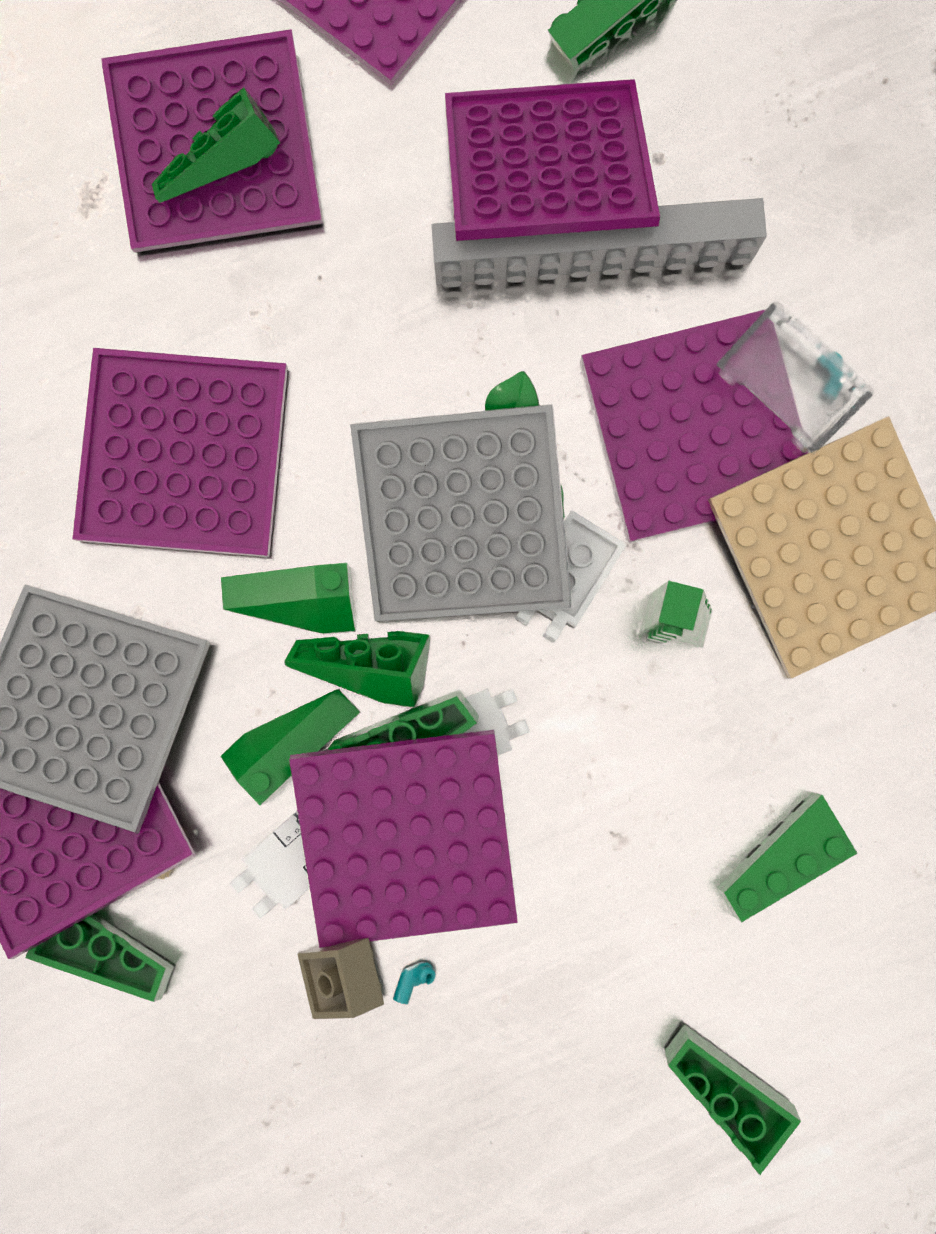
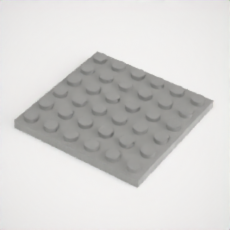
(462, 513)
(90, 705)

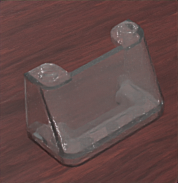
(795, 377)

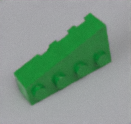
(592, 23)
(677, 614)
(439, 717)
(794, 855)
(105, 956)
(736, 1100)

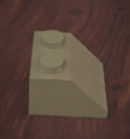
(341, 980)

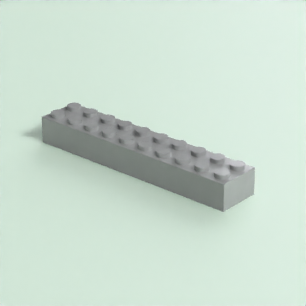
(685, 236)

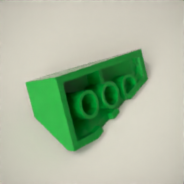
(231, 144)
(300, 597)
(377, 668)
(262, 755)

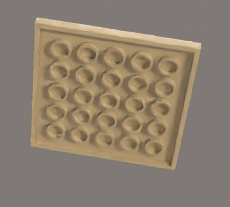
(834, 546)

